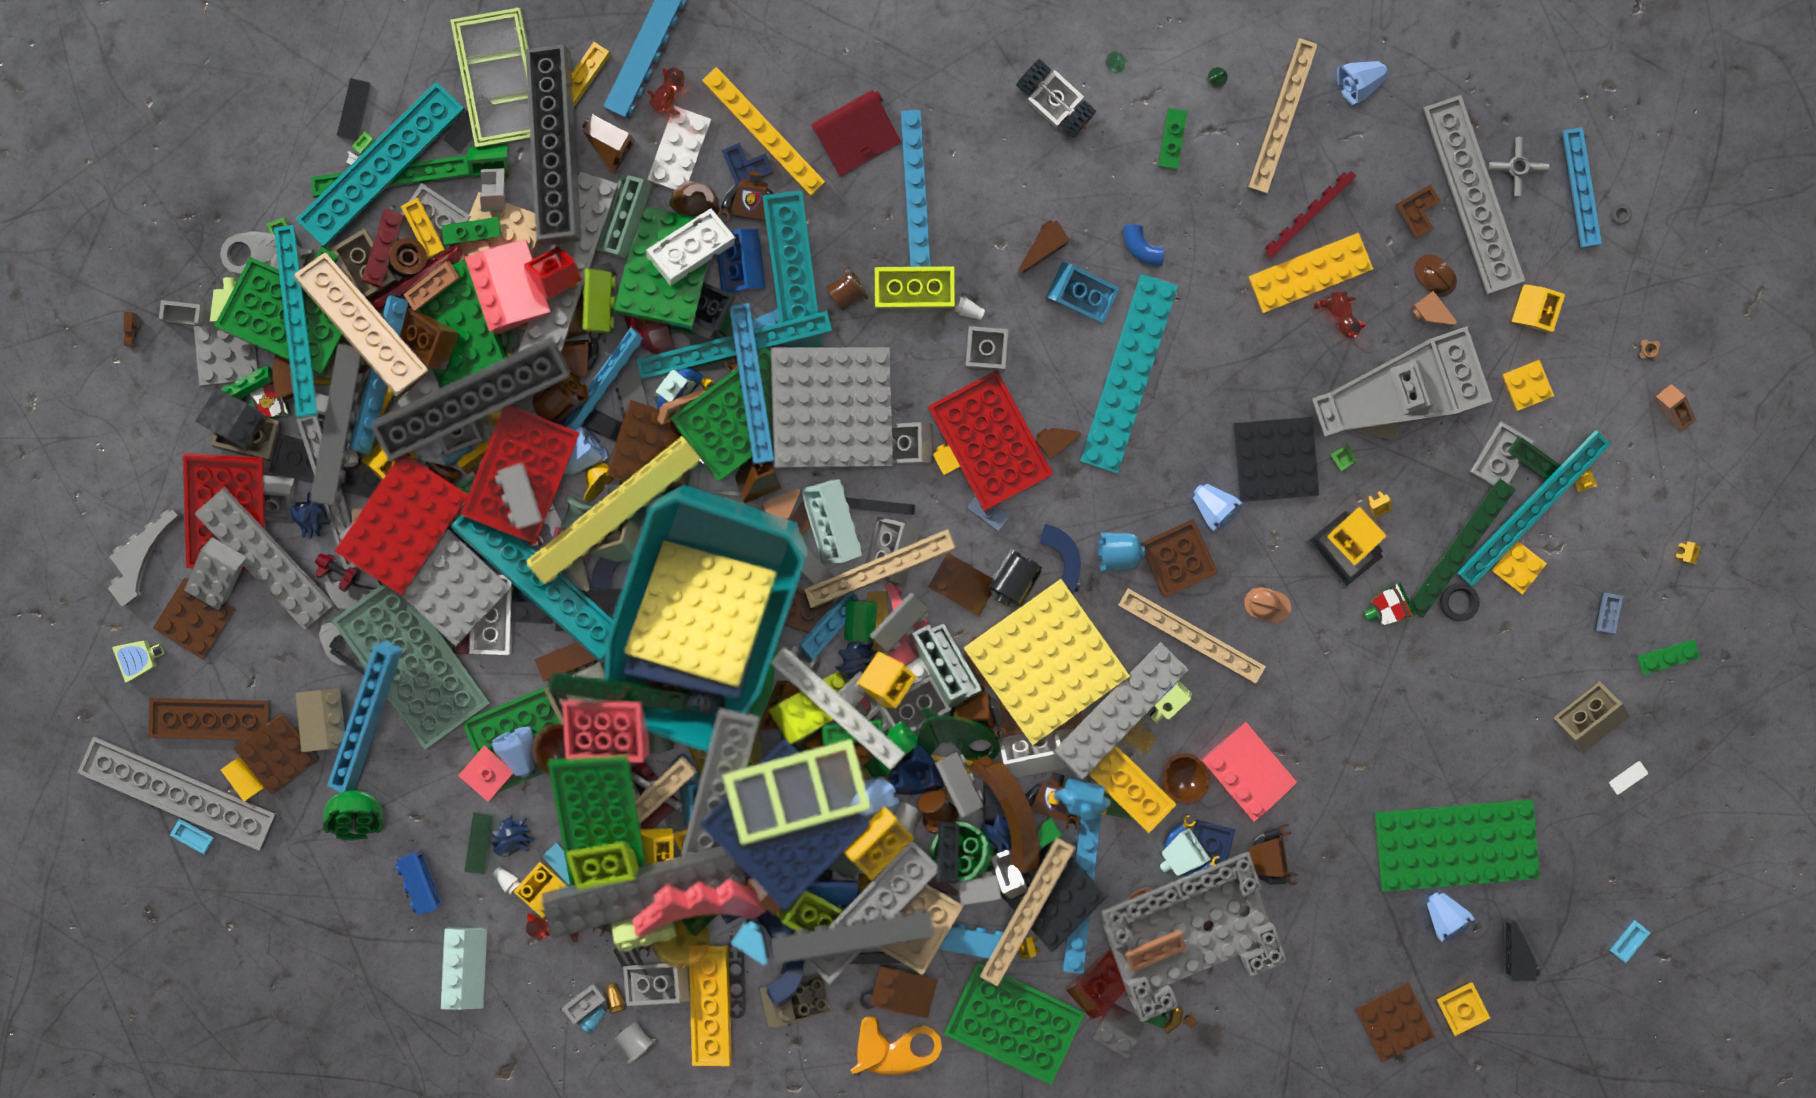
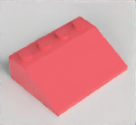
(505, 286)
(605, 730)
(1249, 771)

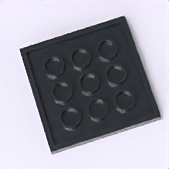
(1276, 459)
(1067, 905)

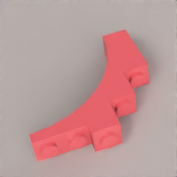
(904, 652)
(701, 899)

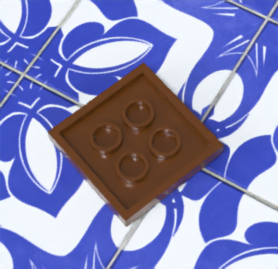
(1179, 558)
(192, 621)
(275, 753)
(1394, 1022)

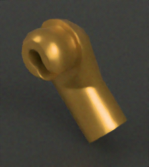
(1176, 1019)

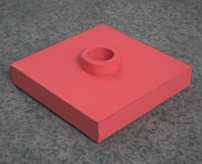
(486, 773)

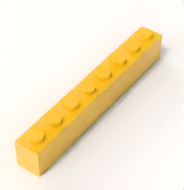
(763, 132)

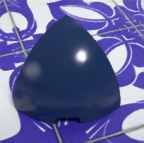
(915, 773)

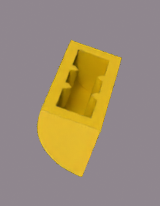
(242, 779)

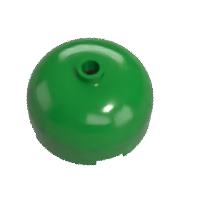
(352, 805)
(971, 842)

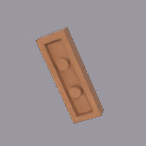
(431, 286)
(669, 409)
(1155, 950)

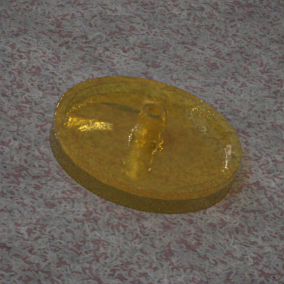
(683, 949)

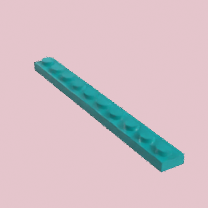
(295, 322)
(725, 346)
(1534, 508)

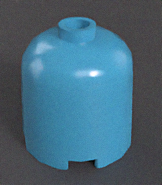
(1120, 552)

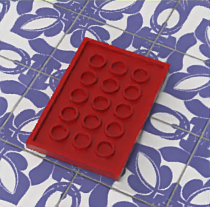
(990, 440)
(544, 453)
(206, 476)
(401, 523)

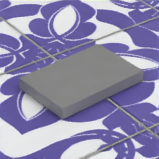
(1495, 460)

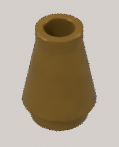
(615, 1001)

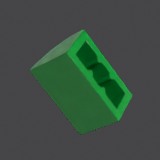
(488, 158)
(860, 620)
(902, 737)
(1047, 832)

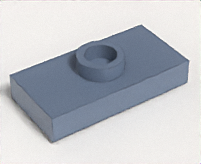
(993, 516)
(1609, 613)

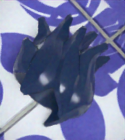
(309, 516)
(855, 658)
(998, 833)
(511, 837)

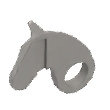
(262, 249)
(342, 602)

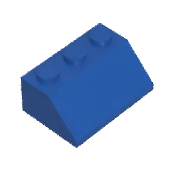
(741, 263)
(418, 883)
(835, 891)

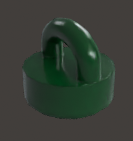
(1217, 77)

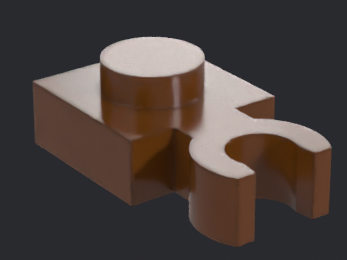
(131, 323)

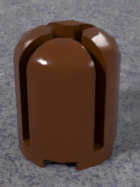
(560, 399)

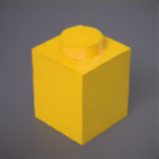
(945, 459)

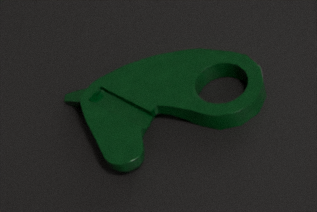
(725, 330)
(958, 731)

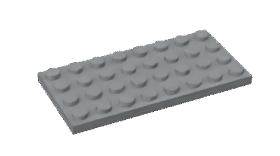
(453, 588)

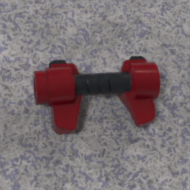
(327, 564)

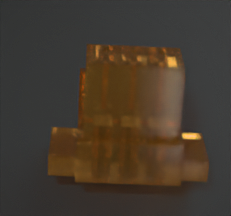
(1190, 1020)

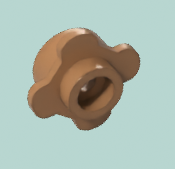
(1654, 349)

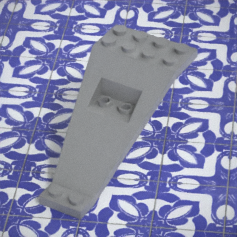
(1442, 374)

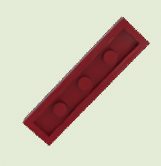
(381, 247)

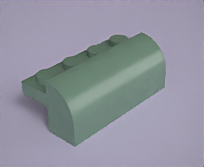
(624, 216)
(945, 664)

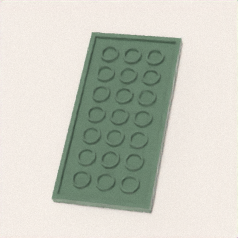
(430, 682)

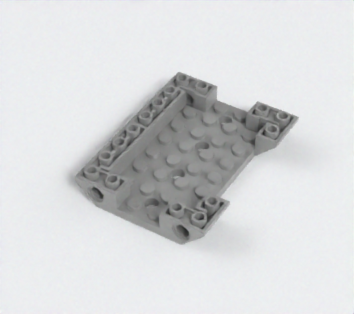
(1185, 906)

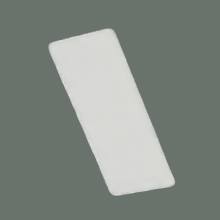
(1628, 777)

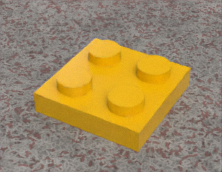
(1527, 385)
(1518, 567)
(1463, 1008)

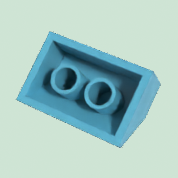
(752, 941)

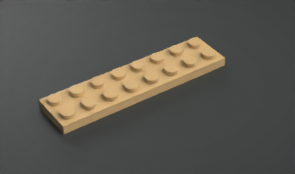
(360, 323)

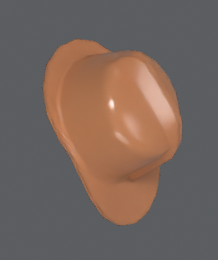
(1267, 605)

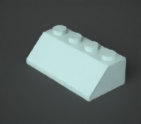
(831, 522)
(464, 968)

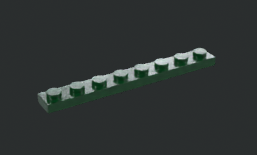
(1461, 547)
(619, 692)

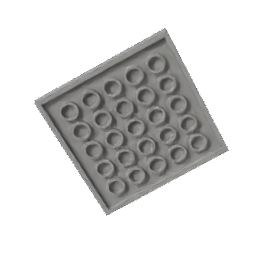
(831, 407)

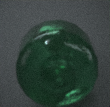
(1116, 61)

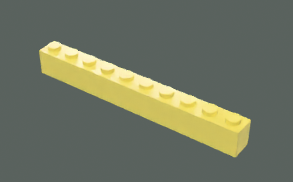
(613, 510)

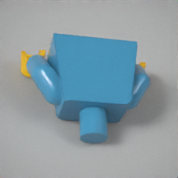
(1082, 799)

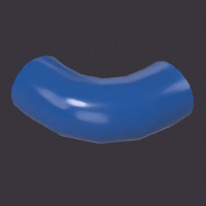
(1140, 248)

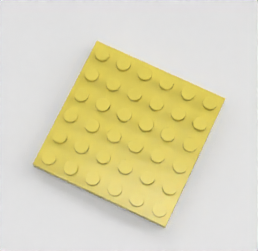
(700, 613)
(1046, 662)

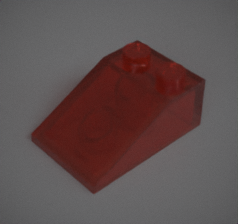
(1098, 986)

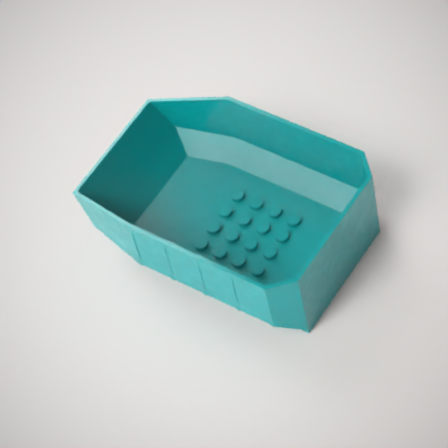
(725, 530)

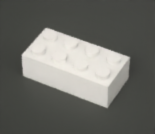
(495, 629)

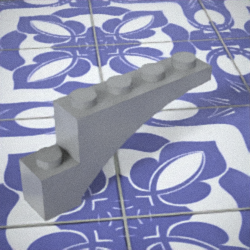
(134, 556)

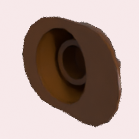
(1435, 274)

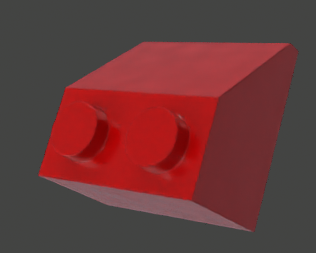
(553, 272)

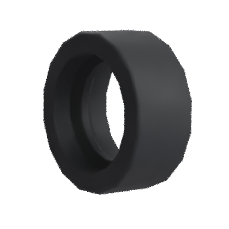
(1445, 604)

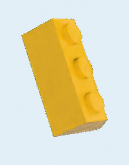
(879, 843)

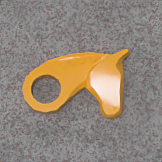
(881, 1057)

